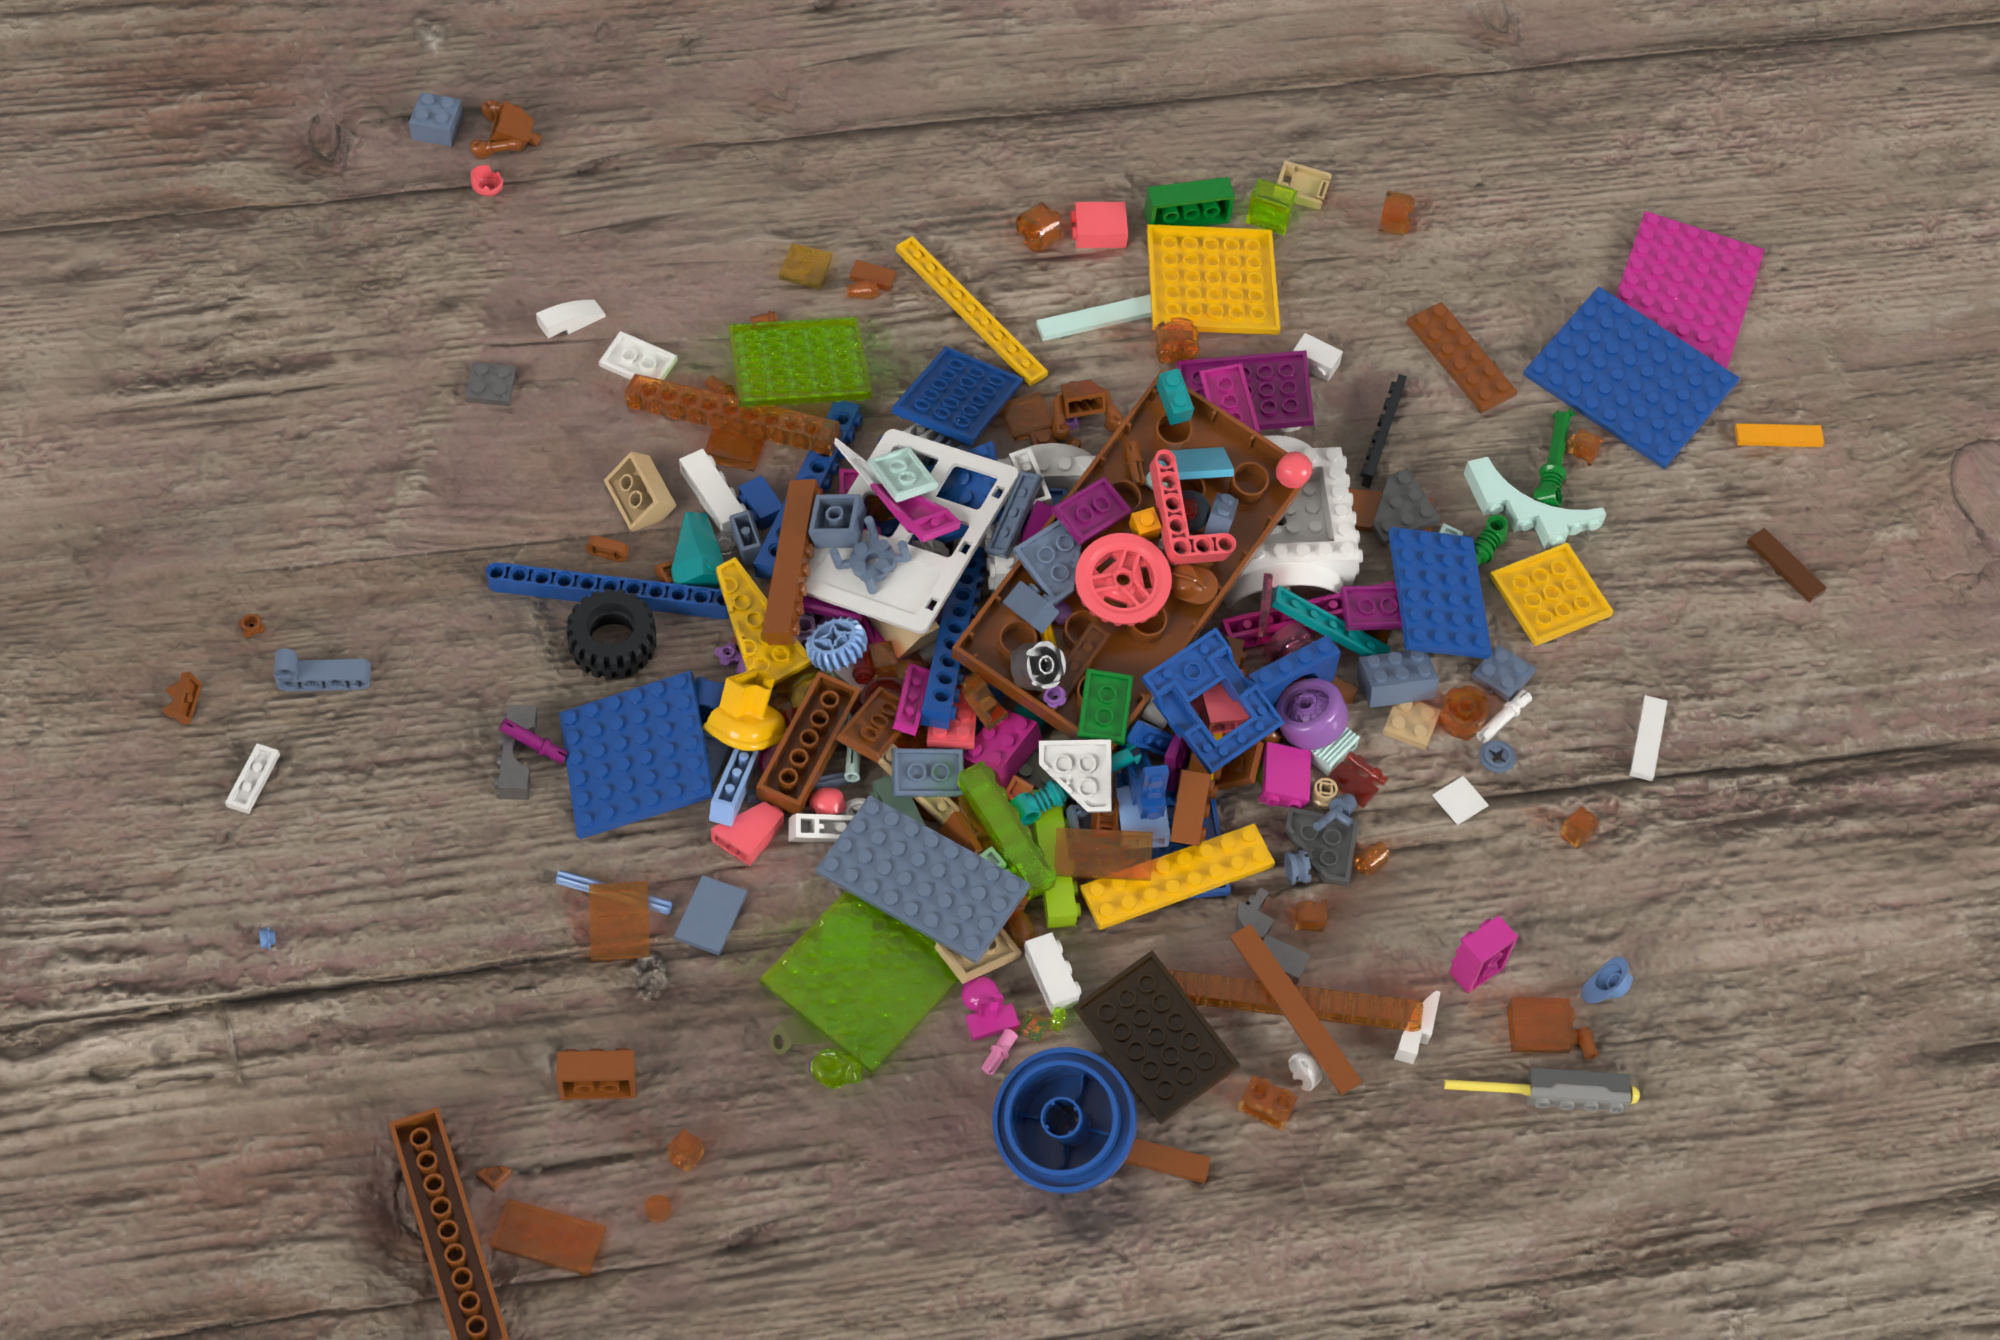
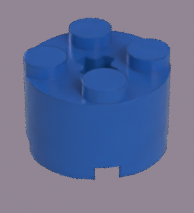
(708, 695)

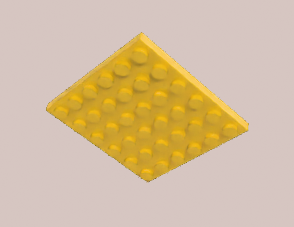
(1213, 278)

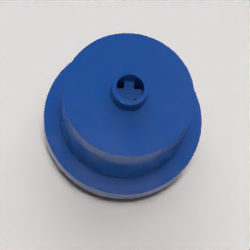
(1046, 1097)

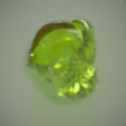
(835, 1069)

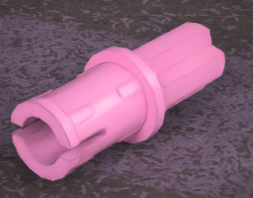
(999, 1052)

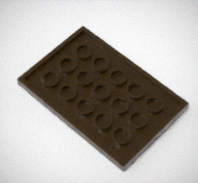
(1156, 1037)

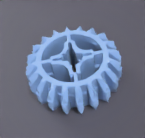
(836, 644)

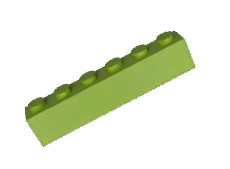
(1059, 901)

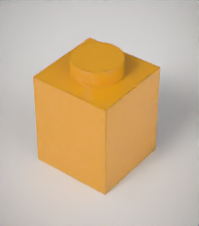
(1145, 524)

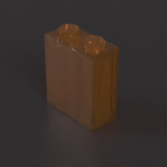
(1541, 1025)

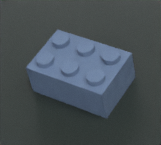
(1397, 678)

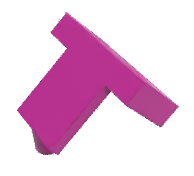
(991, 1018)

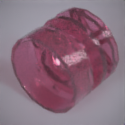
(1286, 641)

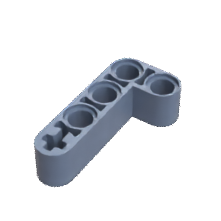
(319, 675)

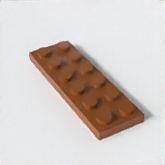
(1461, 357)

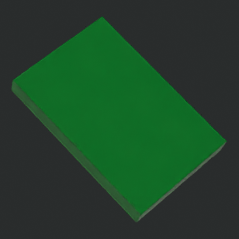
(1105, 706)

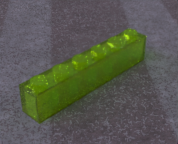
(1006, 829)

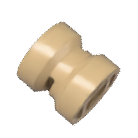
(1324, 791)

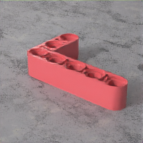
(1177, 518)

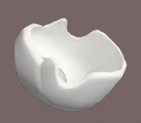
(1305, 1069)

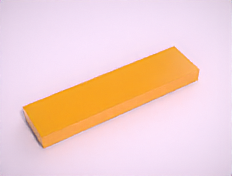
(1779, 435)

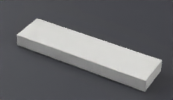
(1648, 738)

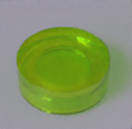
(1058, 1019)

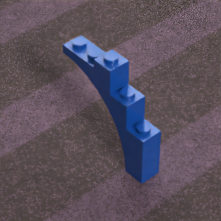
(1146, 784)

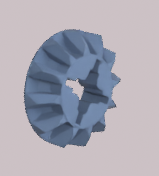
(1494, 748)

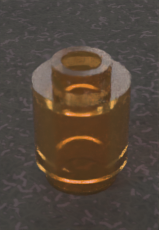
(1372, 858)
(1021, 928)

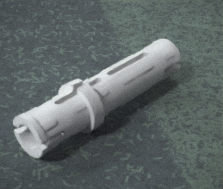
(1510, 710)

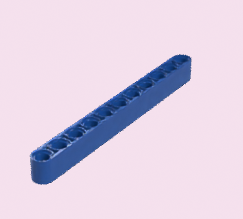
(578, 581)

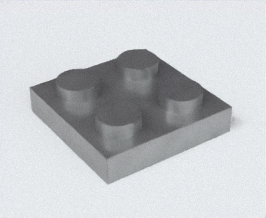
(491, 384)

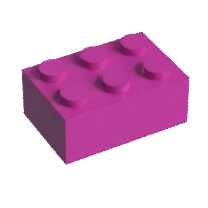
(1005, 747)
(1482, 953)

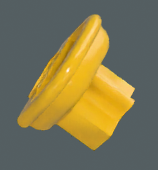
(744, 714)

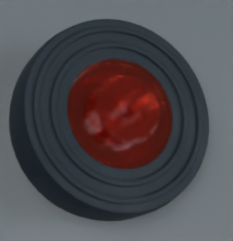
(1196, 509)

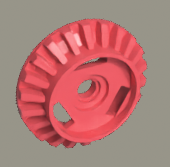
(1131, 556)

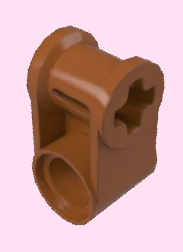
(1106, 820)

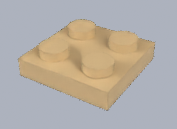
(1412, 723)

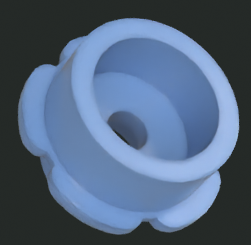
(267, 937)

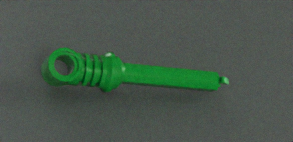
(1553, 472)
(1490, 538)

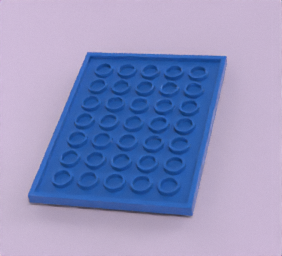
(1631, 377)

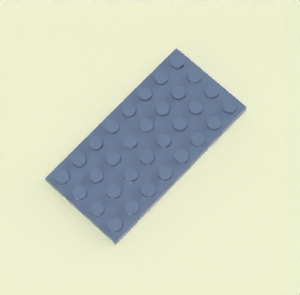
(923, 879)

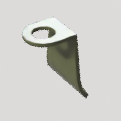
(795, 1031)

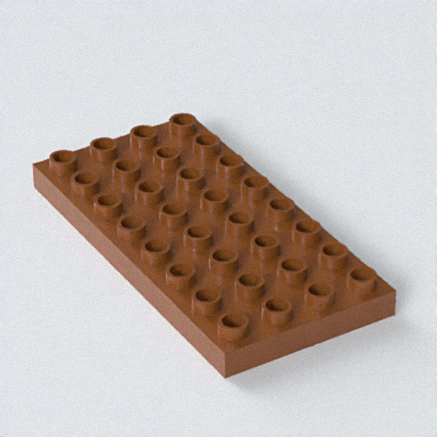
(1142, 647)

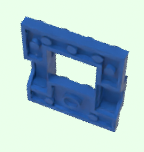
(1192, 674)

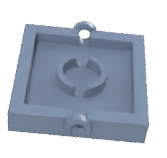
(1503, 673)

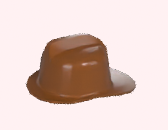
(1193, 583)

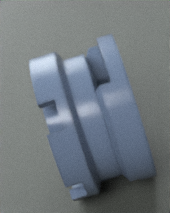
(1297, 867)

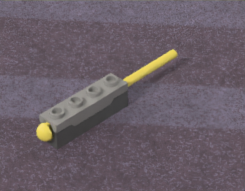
(1564, 1089)

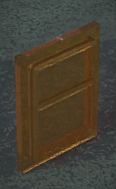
(734, 449)
(619, 920)

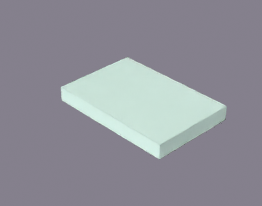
(902, 474)

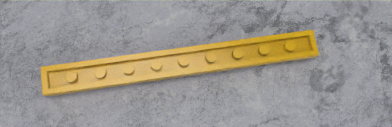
(971, 311)

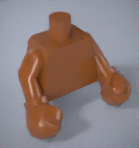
(509, 131)
(1082, 399)

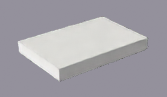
(634, 356)

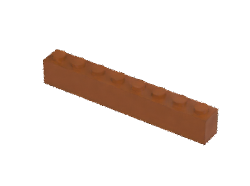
(791, 565)

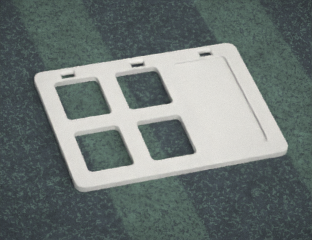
(928, 576)

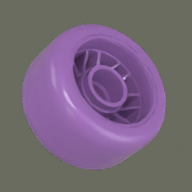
(1312, 713)

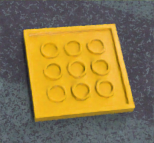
(1551, 594)

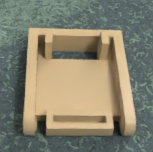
(1309, 183)

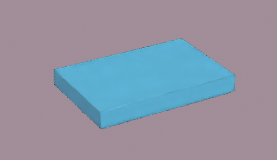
(1202, 463)

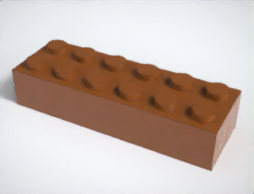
(808, 744)

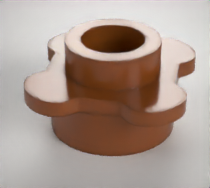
(247, 621)

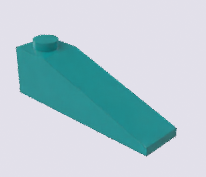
(696, 553)

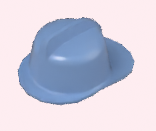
(1608, 982)

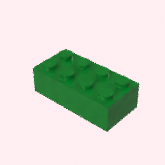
(1190, 203)

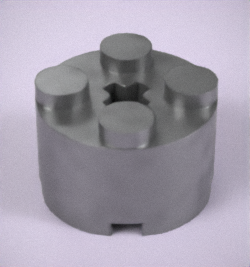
(1037, 665)

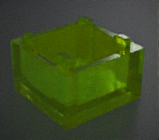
(1271, 206)

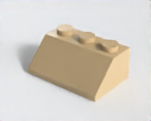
(639, 491)
(903, 640)

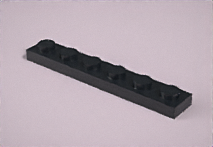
(1379, 437)

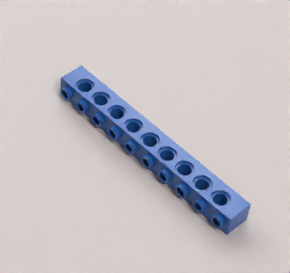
(815, 466)
(945, 671)

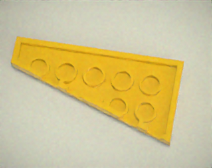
(747, 614)

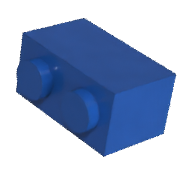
(760, 500)

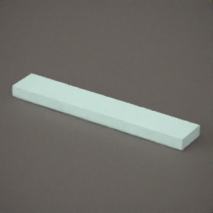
(1094, 318)

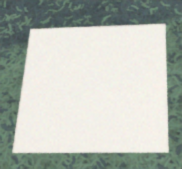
(1460, 800)

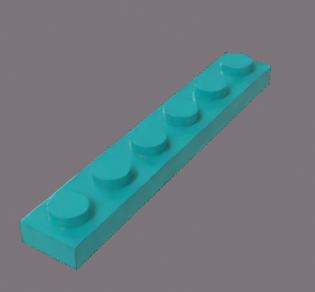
(1325, 623)

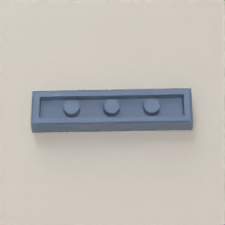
(1014, 514)

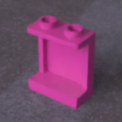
(1285, 776)

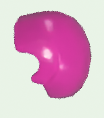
(978, 989)

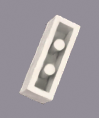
(1052, 972)

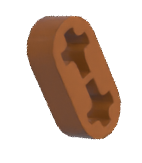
(607, 548)

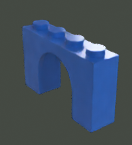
(1313, 661)

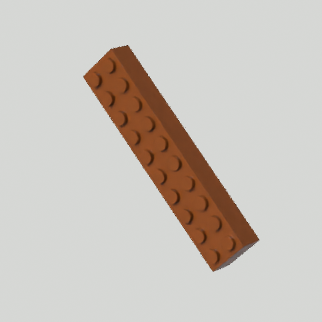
(447, 1227)

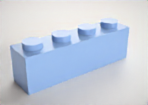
(733, 786)

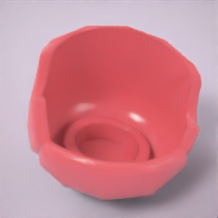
(485, 181)
(1294, 469)
(827, 801)

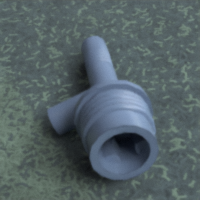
(1340, 810)

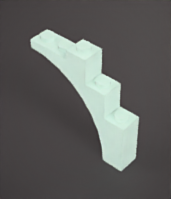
(1524, 513)

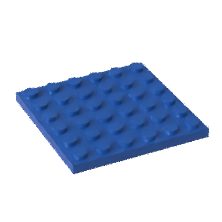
(636, 755)

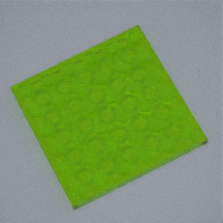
(799, 362)
(861, 979)

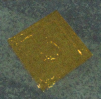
(805, 266)

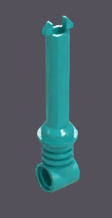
(1031, 805)

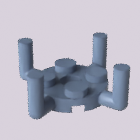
(873, 548)

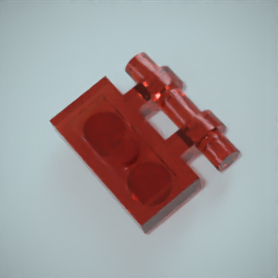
(1353, 783)

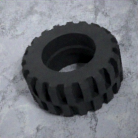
(606, 609)

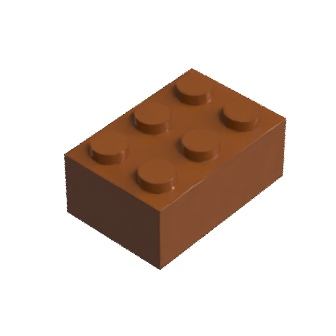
(1191, 808)
(596, 1074)

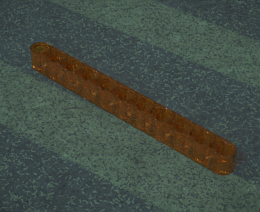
(1325, 1003)

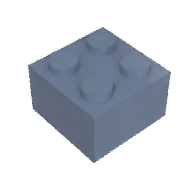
(436, 119)
(837, 520)

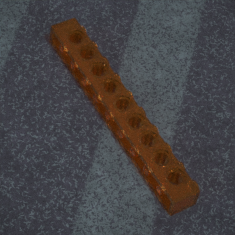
(724, 413)

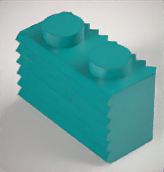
(1174, 396)

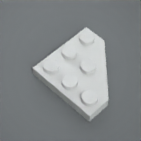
(1081, 770)

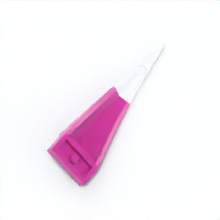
(915, 514)

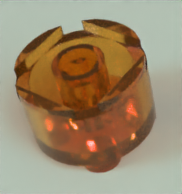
(1395, 213)
(1039, 227)
(1176, 341)
(1464, 712)

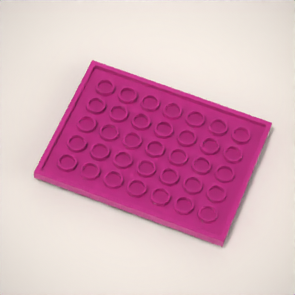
(1691, 283)

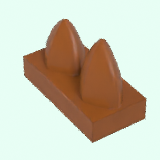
(185, 698)

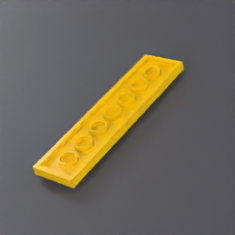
(1179, 876)

